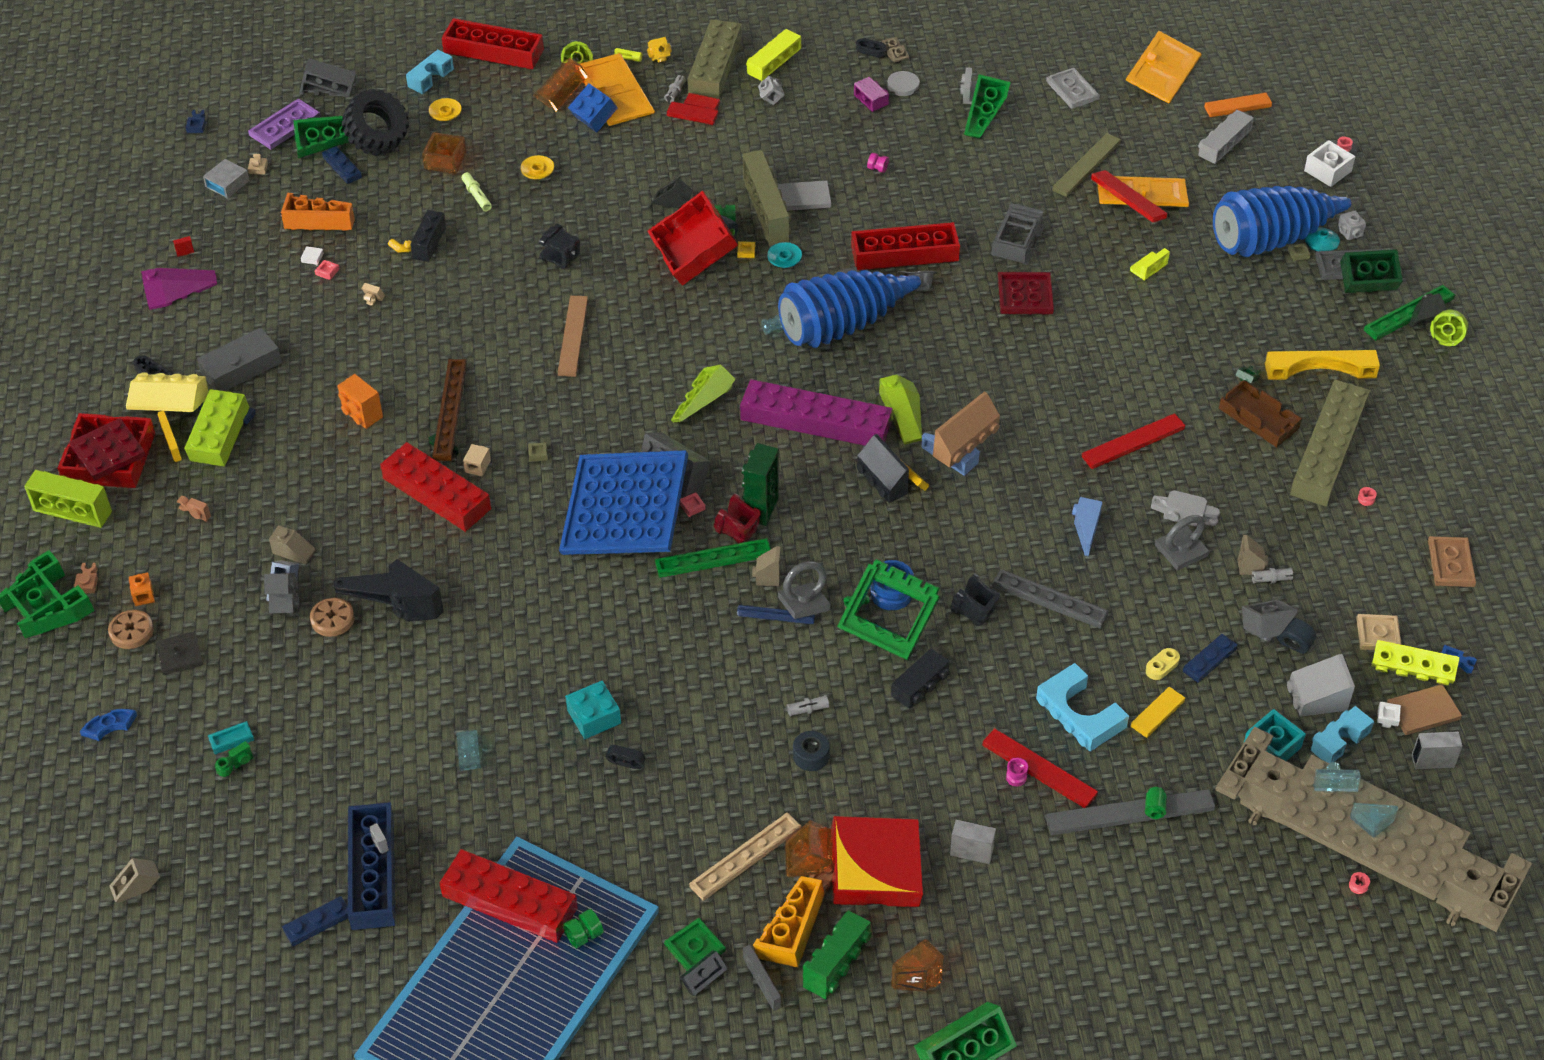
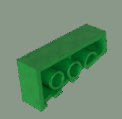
(318, 134)
(836, 954)

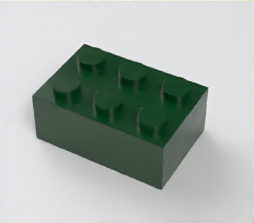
(1371, 271)

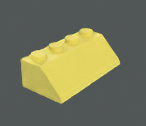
(167, 392)

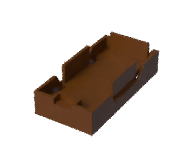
(1260, 413)

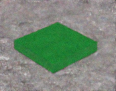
(693, 943)

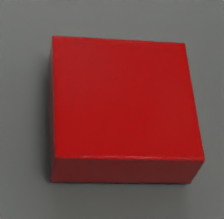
(183, 246)

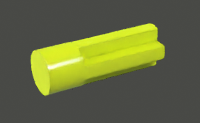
(629, 55)

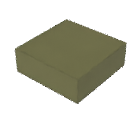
(1299, 252)
(537, 451)

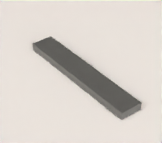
(1050, 598)

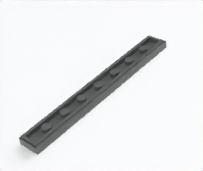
(1126, 812)

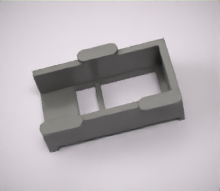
(1012, 250)

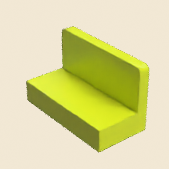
(1150, 264)

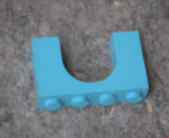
(1089, 730)

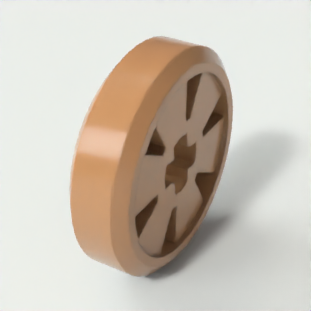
(339, 624)
(129, 638)

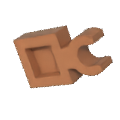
(196, 508)
(87, 579)

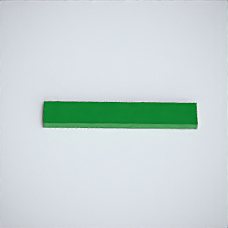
(1402, 315)
(711, 558)

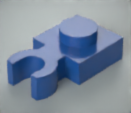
(1463, 661)

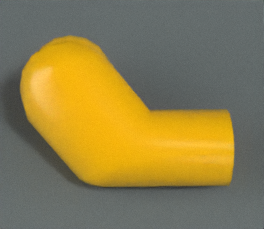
(400, 248)

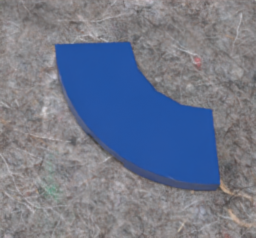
(115, 720)

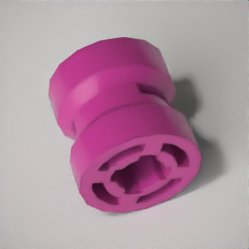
(878, 162)
(1017, 772)

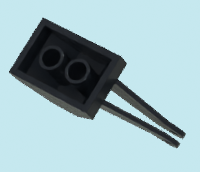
(403, 588)

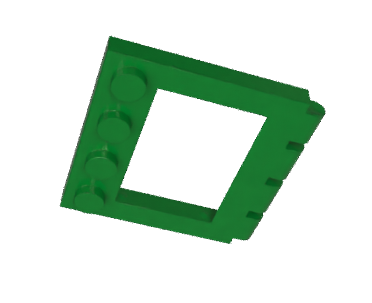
(876, 634)

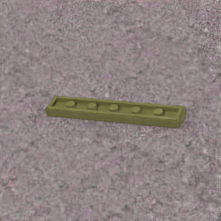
(1086, 165)

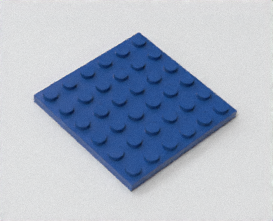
(624, 503)

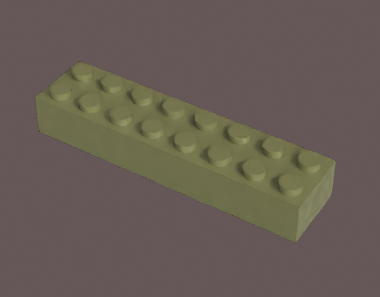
(1330, 443)

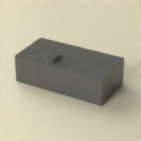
(239, 360)

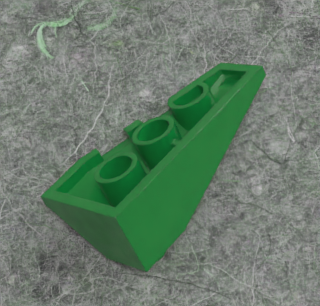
(986, 102)

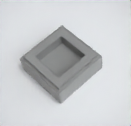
(378, 838)

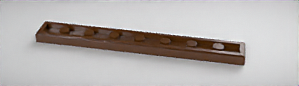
(449, 410)

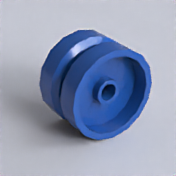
(887, 597)

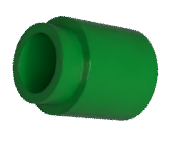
(1155, 803)

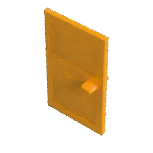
(1163, 67)
(617, 82)
(1157, 190)

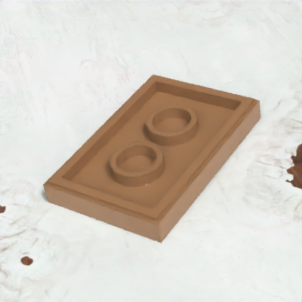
(1451, 561)
(1426, 709)

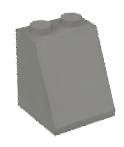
(1322, 687)

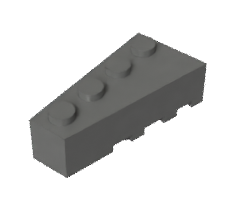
(696, 466)

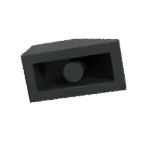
(673, 194)
(1427, 309)

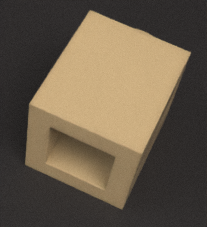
(476, 460)

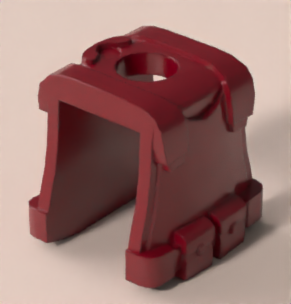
(737, 510)

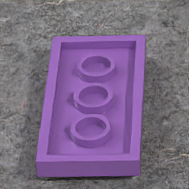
(281, 125)

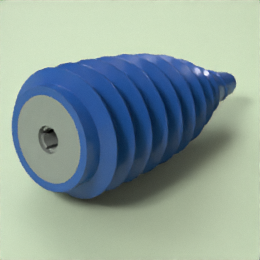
(1271, 217)
(839, 304)

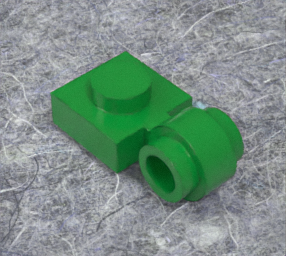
(237, 756)

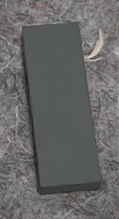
(762, 977)

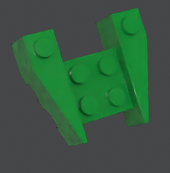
(40, 601)

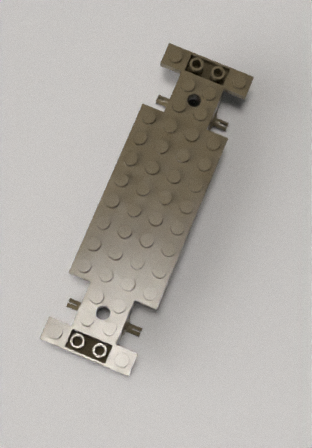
(1412, 850)

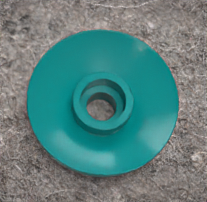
(1323, 240)
(784, 254)

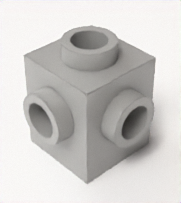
(771, 90)
(1351, 225)

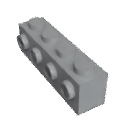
(1225, 136)

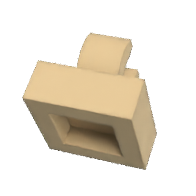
(257, 165)
(372, 293)

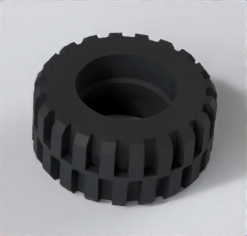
(363, 135)

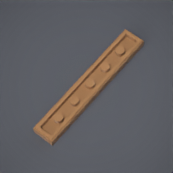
(573, 336)

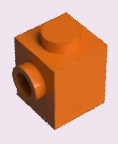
(141, 589)

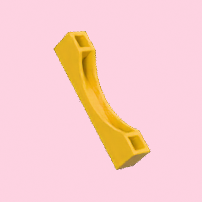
(1358, 363)

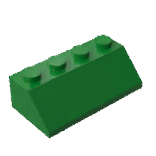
(975, 1036)

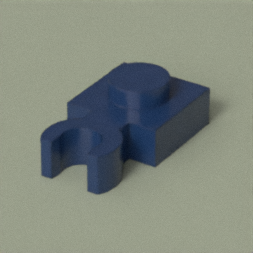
(196, 123)

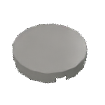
(903, 83)

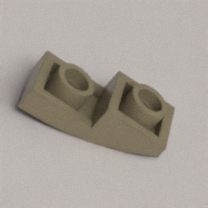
(894, 50)

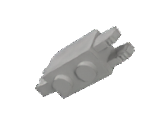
(1181, 505)

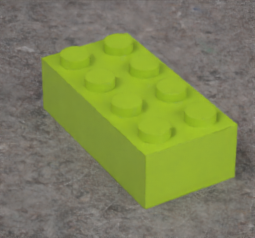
(217, 427)
(68, 498)

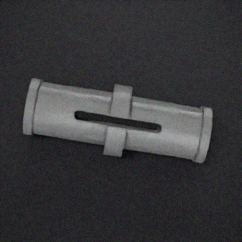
(675, 88)
(1272, 575)
(807, 705)

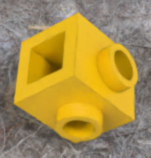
(656, 45)

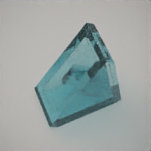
(1373, 817)

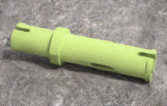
(473, 187)

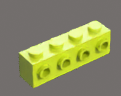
(773, 54)
(1415, 662)

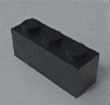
(428, 235)
(920, 678)

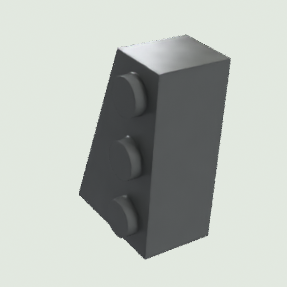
(326, 78)

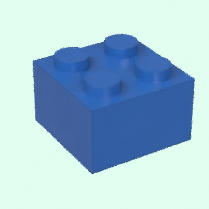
(592, 107)

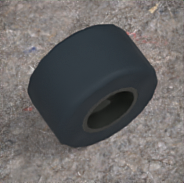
(1298, 636)
(811, 750)

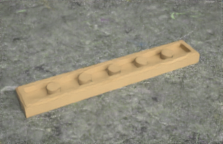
(745, 856)

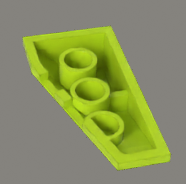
(708, 386)
(905, 404)

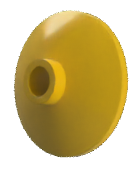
(445, 109)
(537, 167)

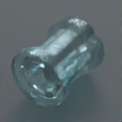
(766, 324)

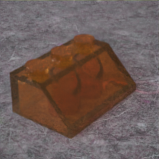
(561, 84)

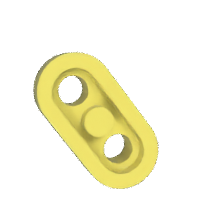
(1164, 662)

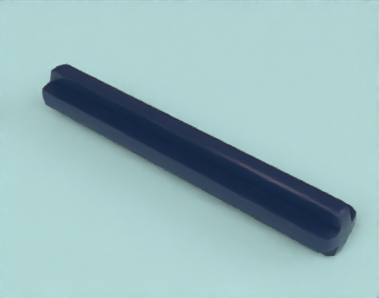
(771, 614)

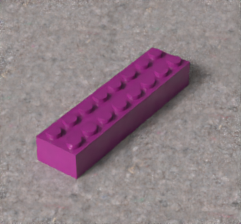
(814, 413)

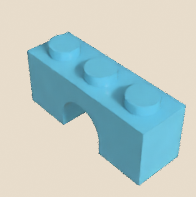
(436, 64)
(1351, 724)

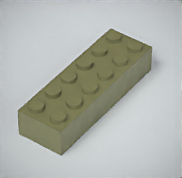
(715, 58)
(766, 197)

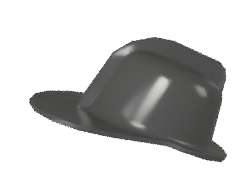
(926, 278)

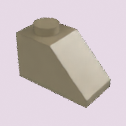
(291, 545)
(1251, 556)
(768, 568)
(134, 879)

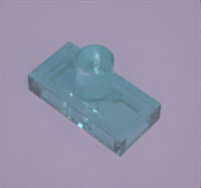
(468, 750)
(1336, 779)

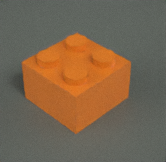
(360, 401)

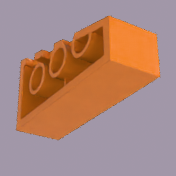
(316, 214)

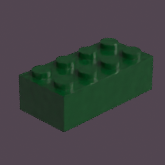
(762, 480)

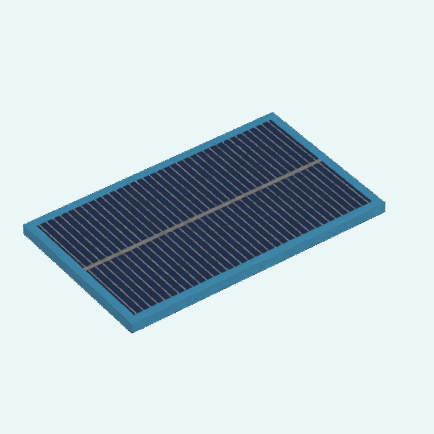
(504, 989)

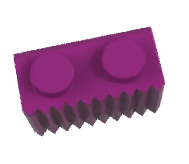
(871, 94)

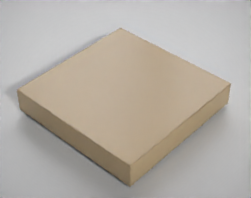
(1377, 628)

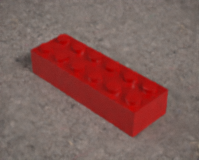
(493, 43)
(905, 246)
(436, 486)
(508, 895)

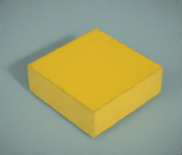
(746, 250)

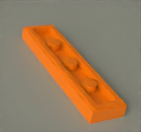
(1243, 104)

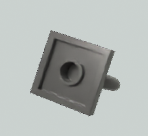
(1182, 545)
(806, 598)

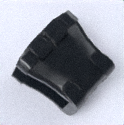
(560, 246)
(968, 601)

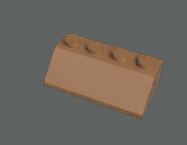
(966, 430)

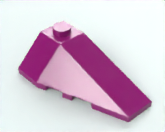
(170, 284)

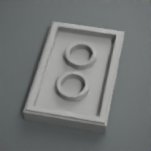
(1072, 88)
(806, 195)

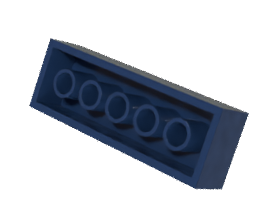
(369, 871)

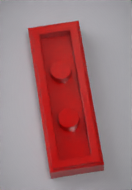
(692, 113)

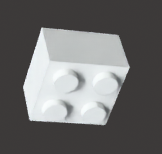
(1329, 163)

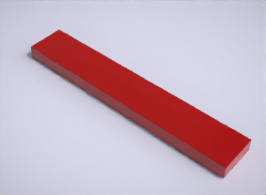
(1129, 196)
(1133, 441)
(1041, 768)

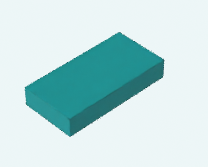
(230, 737)

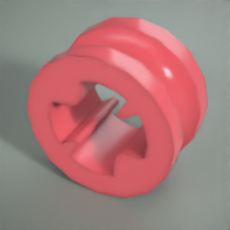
(1345, 143)
(1363, 493)
(1358, 889)

